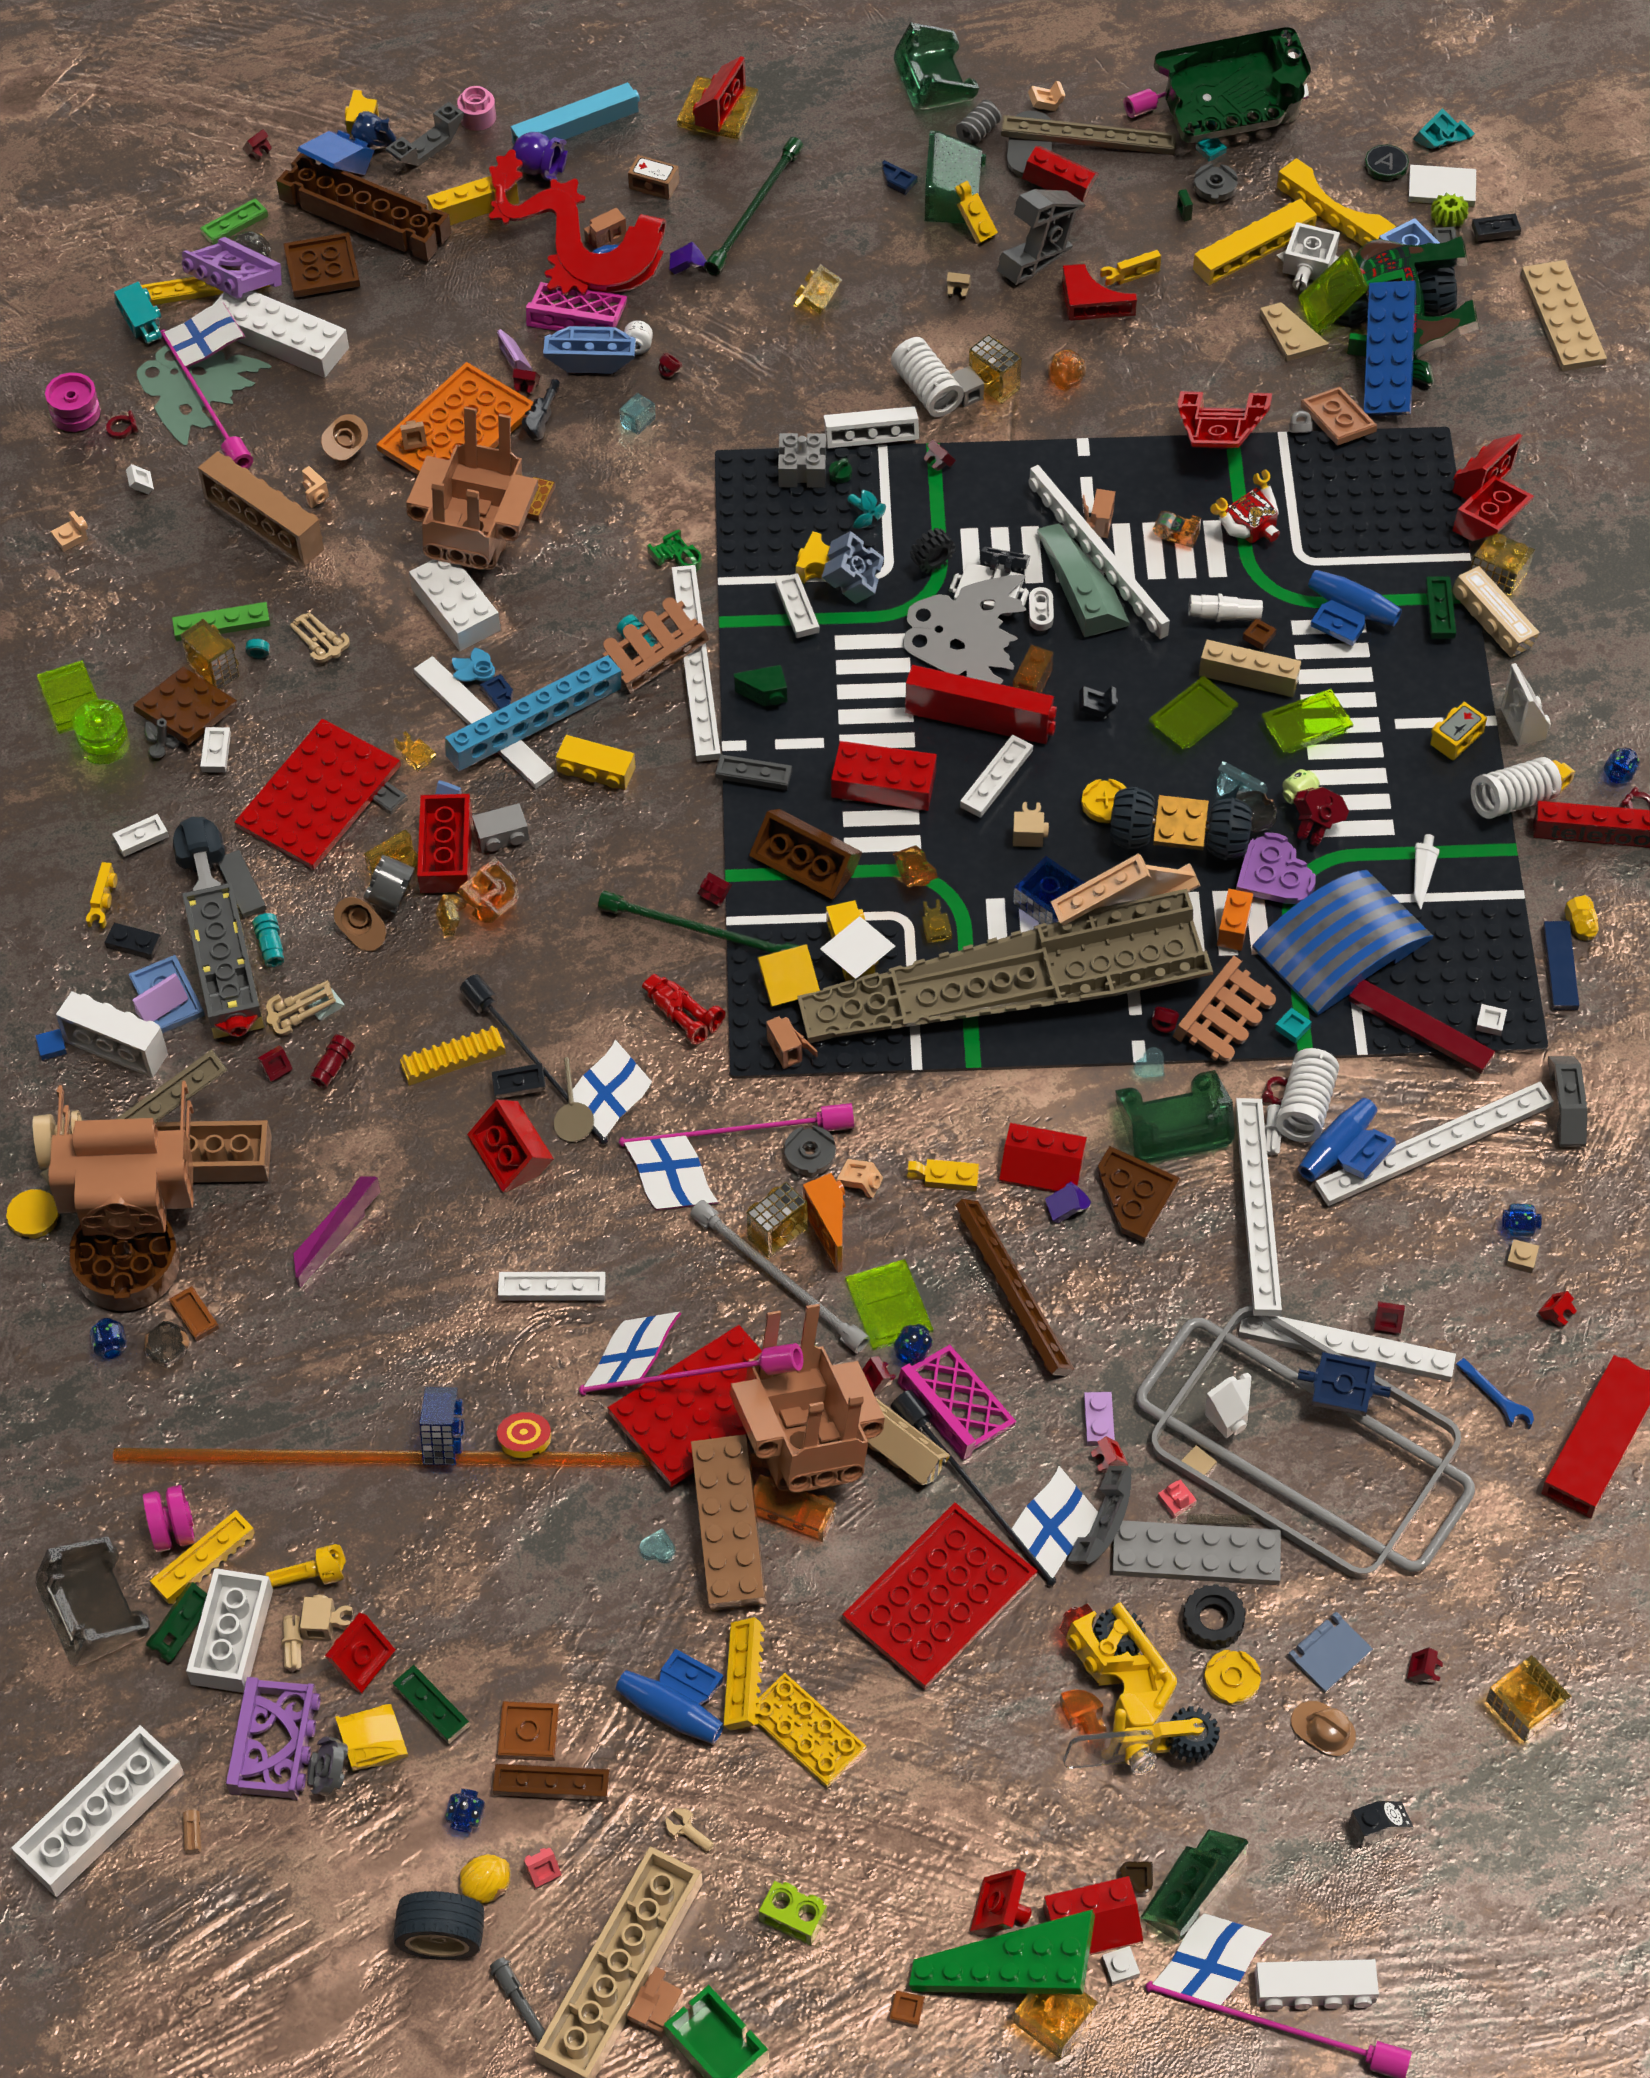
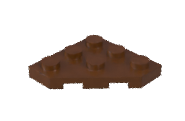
(1135, 1191)

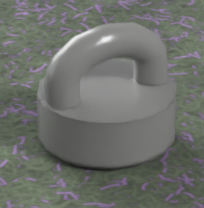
(1300, 426)

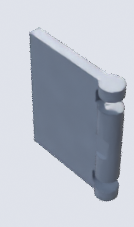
(1330, 1652)

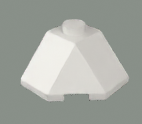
(1229, 1405)

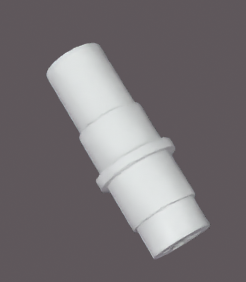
(1224, 608)

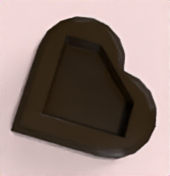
(1140, 1876)

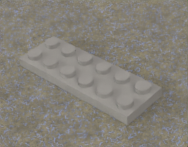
(1197, 1552)

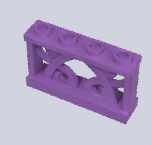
(252, 273)
(254, 1705)

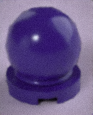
(541, 155)

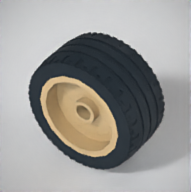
(439, 1925)

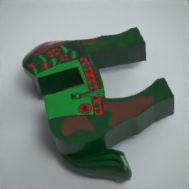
(1394, 261)

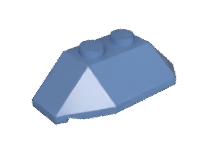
(589, 349)

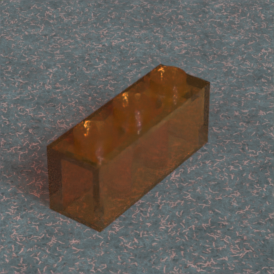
(795, 1511)

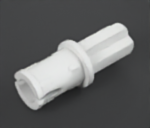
(1273, 1136)

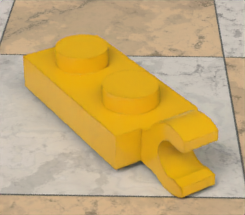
(975, 213)
(1132, 268)
(101, 896)
(945, 1174)

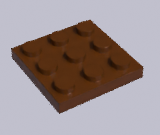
(321, 264)
(186, 705)

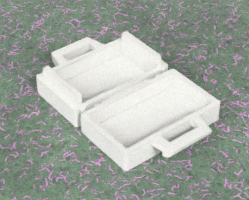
(976, 573)

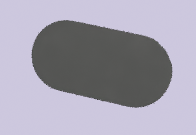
(1021, 149)

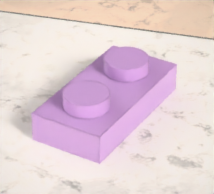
(1098, 1416)

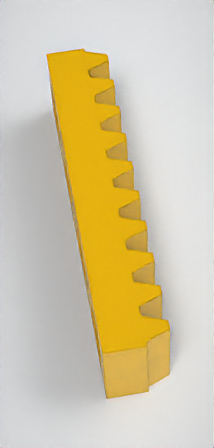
(452, 1056)
(203, 1556)
(743, 1674)

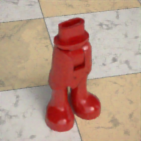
(673, 998)

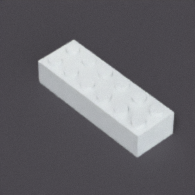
(287, 332)
(98, 1811)

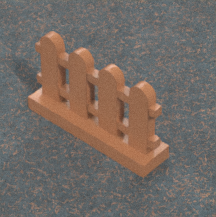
(663, 654)
(1229, 1000)

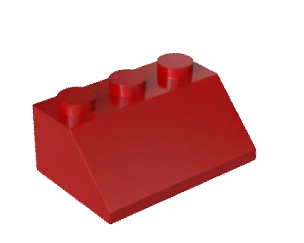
(721, 95)
(1058, 173)
(1492, 460)
(1490, 509)
(510, 1145)
(1041, 1158)
(1114, 1908)

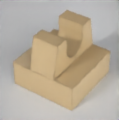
(958, 280)

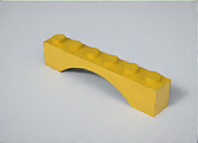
(1299, 182)

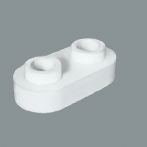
(1041, 610)

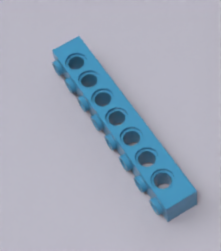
(532, 713)

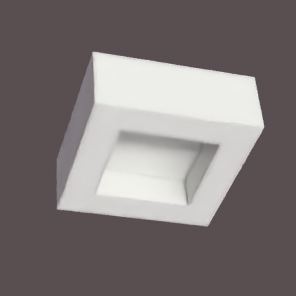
(139, 479)
(1491, 1020)
(1120, 1966)

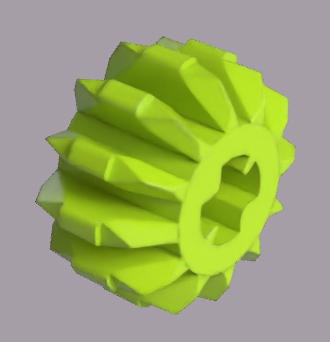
(1449, 210)

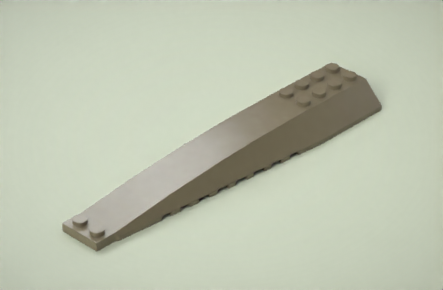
(1090, 958)

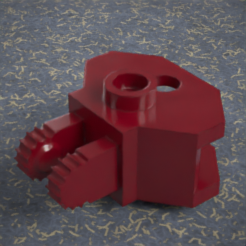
(1319, 810)

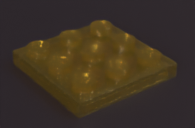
(735, 122)

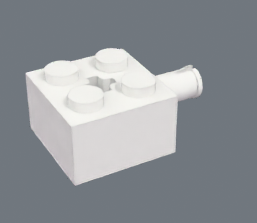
(1309, 253)

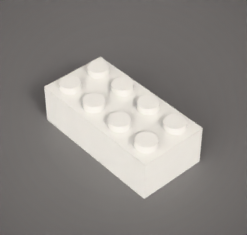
(455, 602)
(112, 1034)
(229, 1630)

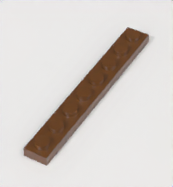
(1014, 1287)

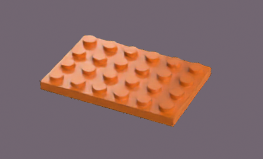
(444, 417)

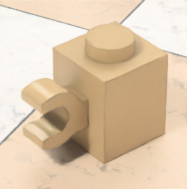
(1029, 827)
(320, 1618)

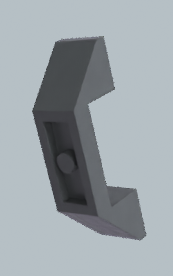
(416, 153)
(1572, 1102)

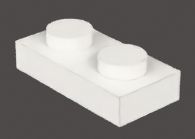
(215, 749)
(140, 835)

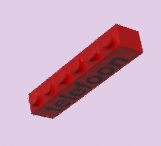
(1592, 824)

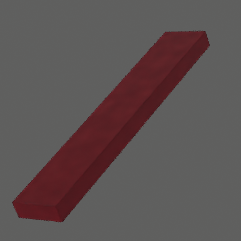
(1422, 1026)

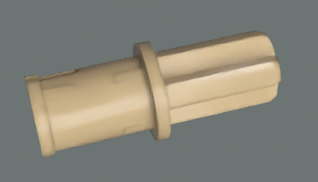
(292, 1643)

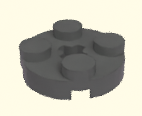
(1215, 192)
(811, 1164)
(326, 1766)

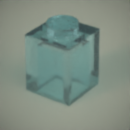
(637, 413)

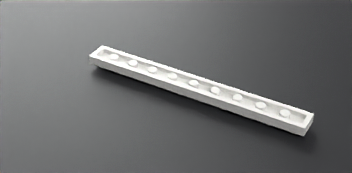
(1099, 552)
(697, 671)
(1439, 1142)
(1258, 1208)

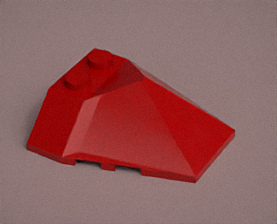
(1220, 426)

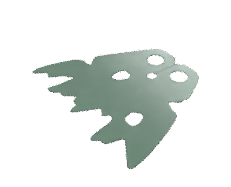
(178, 390)

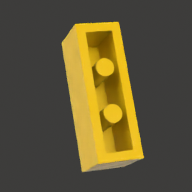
(595, 762)
(837, 919)

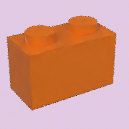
(1235, 919)

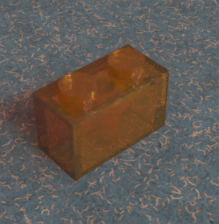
(1034, 670)

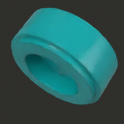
(257, 648)

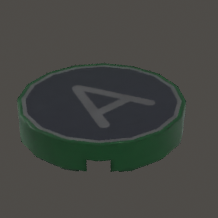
(1386, 162)

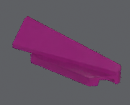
(334, 1228)

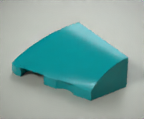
(1442, 131)

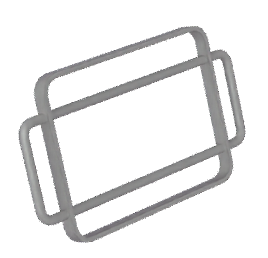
(1385, 1552)

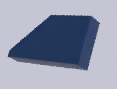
(898, 178)
(498, 692)

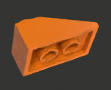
(825, 1214)

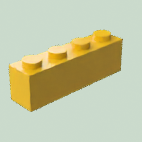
(469, 200)

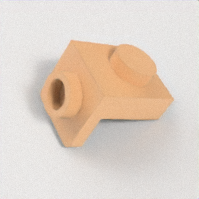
(1047, 98)

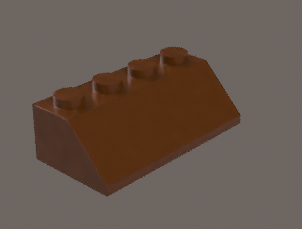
(805, 853)

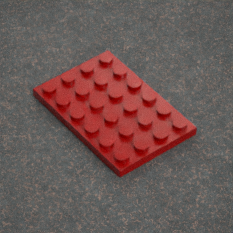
(317, 794)
(673, 1412)
(939, 1595)

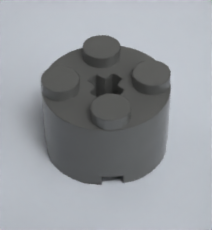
(388, 883)

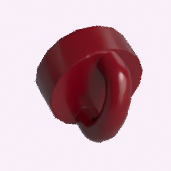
(669, 362)
(1165, 1015)

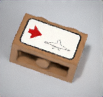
(653, 177)

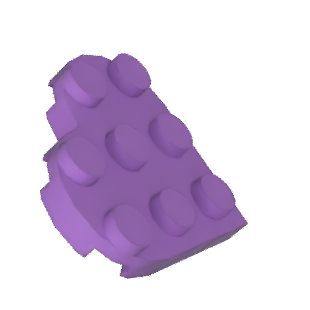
(1274, 871)

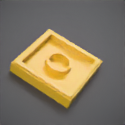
(788, 975)

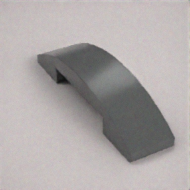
(1117, 1489)

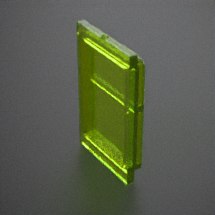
(65, 692)
(1194, 713)
(1307, 721)

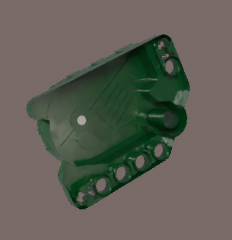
(1229, 82)

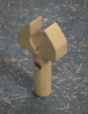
(687, 1829)

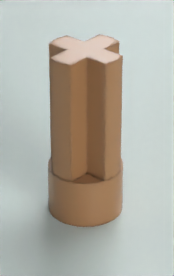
(192, 1836)

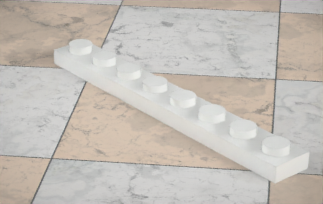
(1382, 1351)

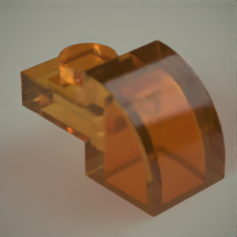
(914, 867)
(1083, 1709)

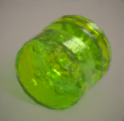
(101, 731)

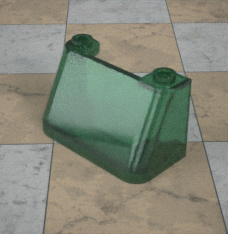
(928, 67)
(948, 165)
(1180, 1122)

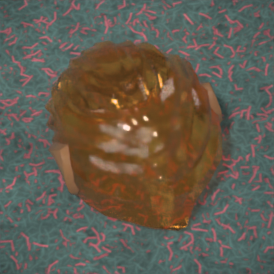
(1066, 369)

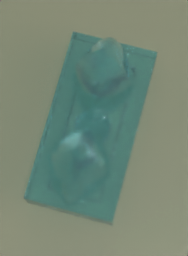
(1232, 777)

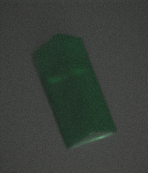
(1194, 1883)

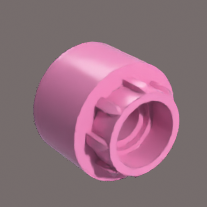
(478, 108)

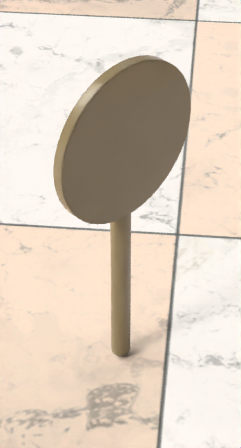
(574, 1119)

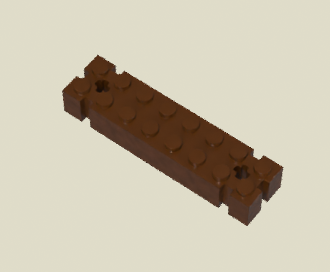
(364, 207)

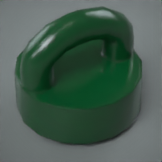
(840, 471)

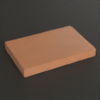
(1338, 415)

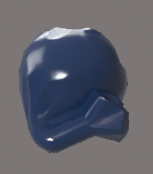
(373, 130)

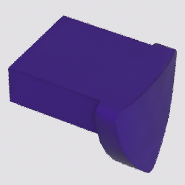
(686, 257)
(1067, 1202)

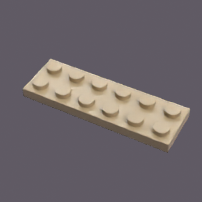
(1563, 315)

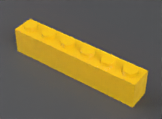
(1251, 242)

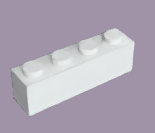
(871, 427)
(1316, 1983)

